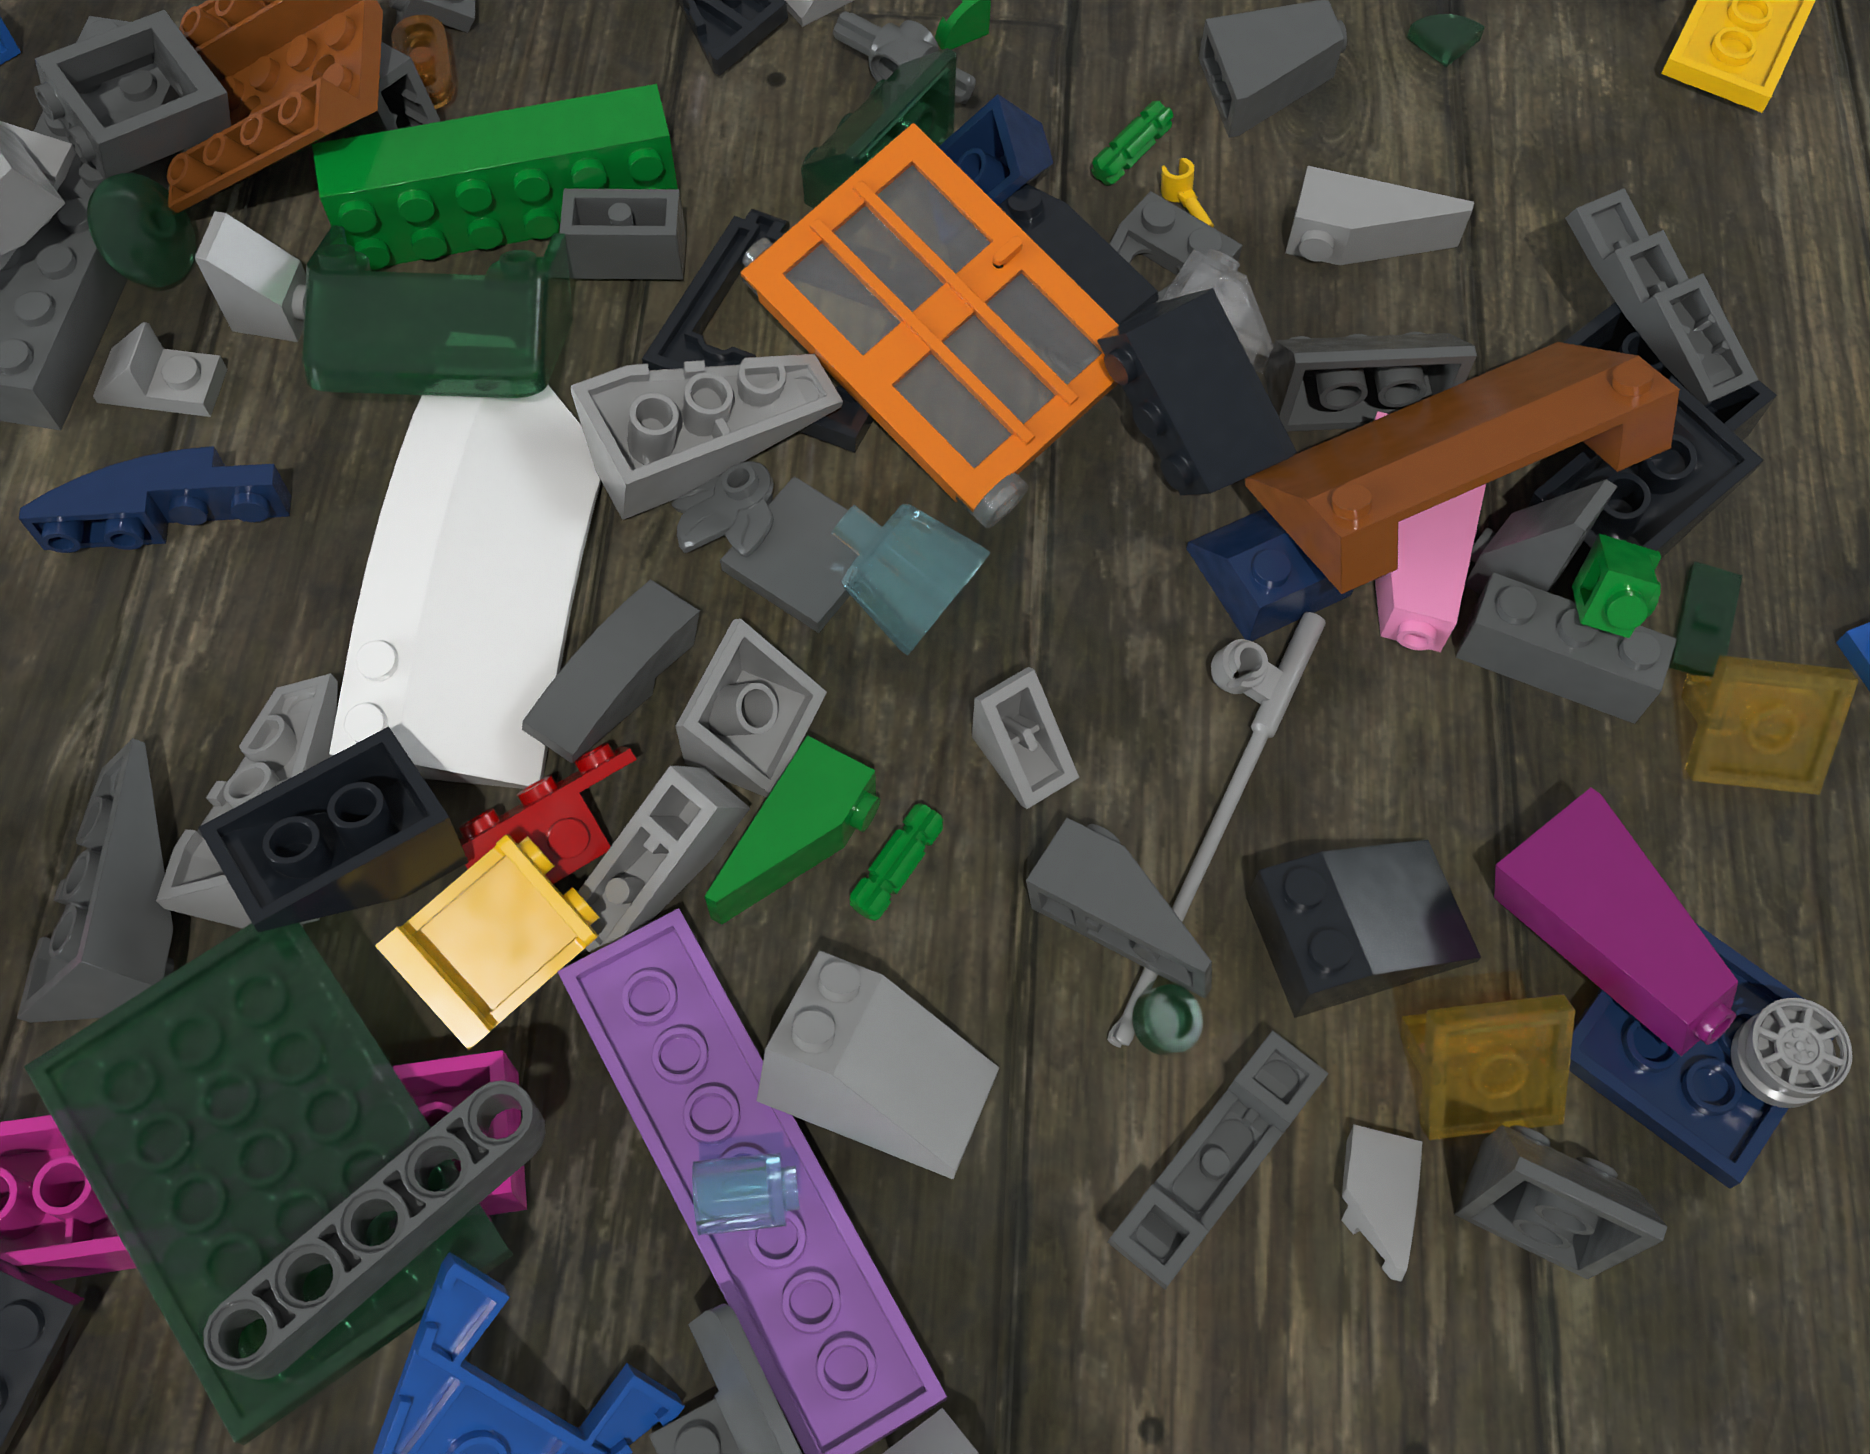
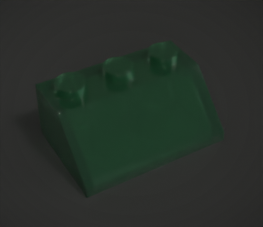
(915, 92)

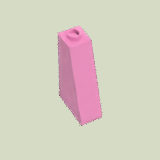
(1424, 595)

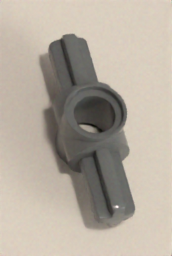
(894, 45)

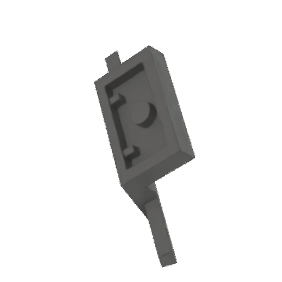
(744, 1411)

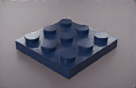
(1687, 1098)

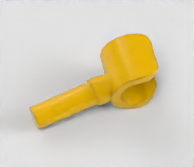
(1180, 189)

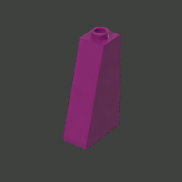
(1618, 922)

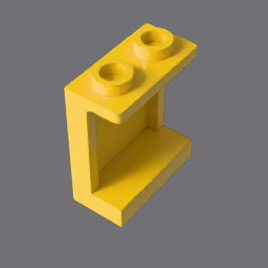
(490, 939)

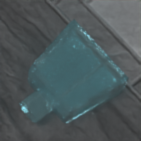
(906, 569)

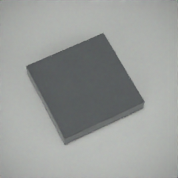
(799, 559)

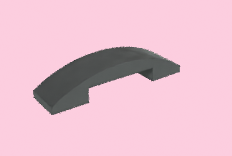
(1217, 1160)

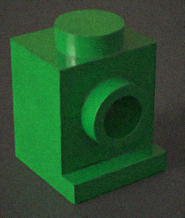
(1625, 589)

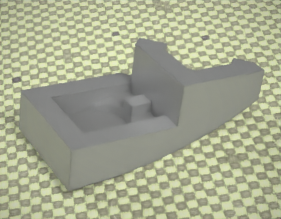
(1382, 1193)

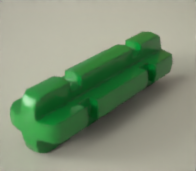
(1132, 143)
(896, 862)

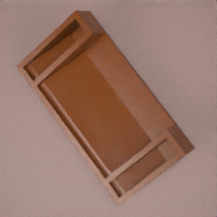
(1354, 489)

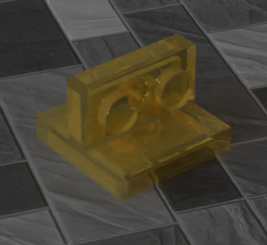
(1767, 723)
(1492, 1064)

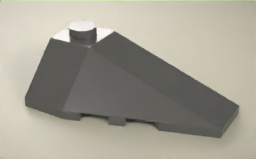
(112, 928)

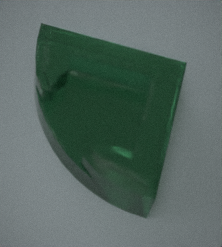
(1445, 36)

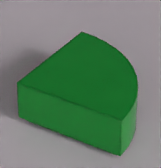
(965, 24)

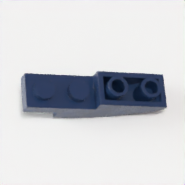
(139, 497)

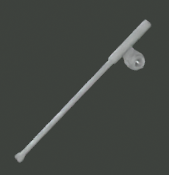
(1273, 690)

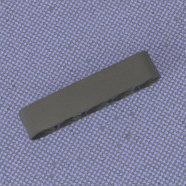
(342, 1234)

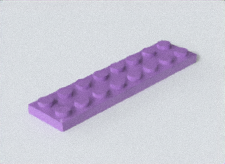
(801, 1290)

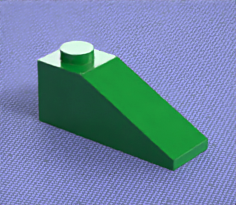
(798, 827)

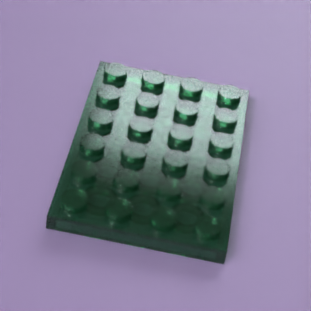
(230, 1125)

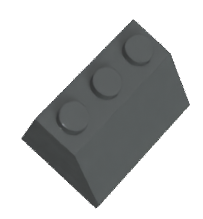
(1354, 376)

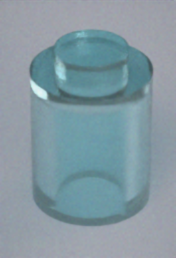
(743, 1193)

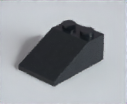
(1080, 252)
(1666, 493)
(336, 837)
(1358, 922)

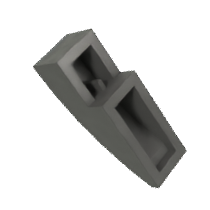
(612, 671)

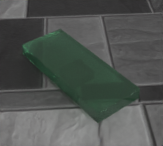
(1705, 619)

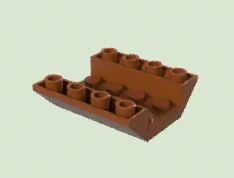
(289, 80)

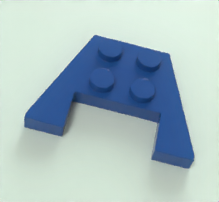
(460, 1409)

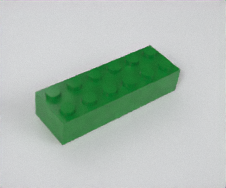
(489, 174)

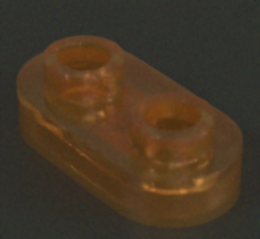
(427, 45)

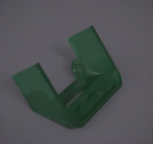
(434, 330)

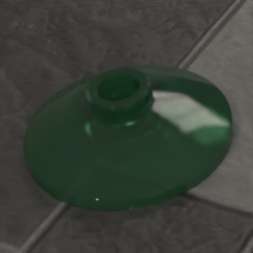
(140, 231)

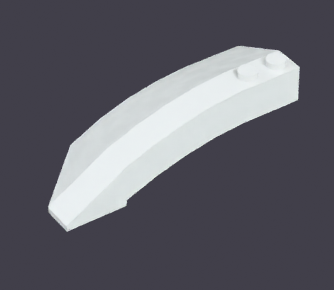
(470, 586)

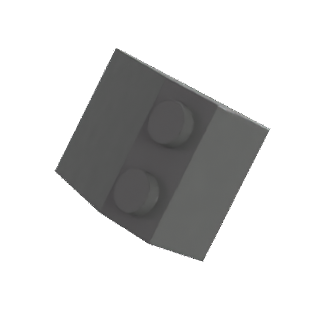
(1557, 1204)

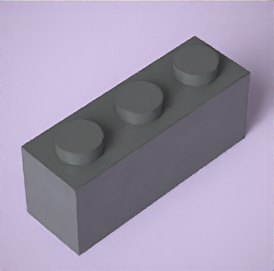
(1543, 644)

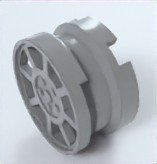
(1788, 1053)

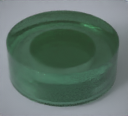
(1167, 1019)

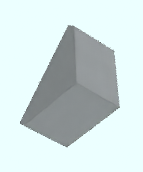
(1022, 738)

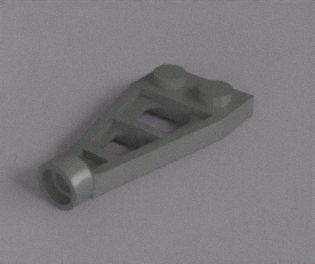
(1168, 236)

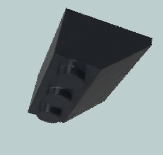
(1195, 393)

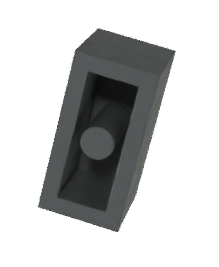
(624, 233)

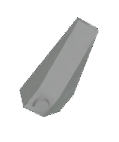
(681, 427)
(283, 741)

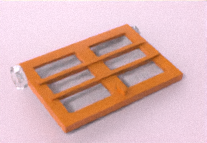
(939, 320)

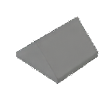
(748, 712)

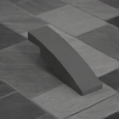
(1666, 308)

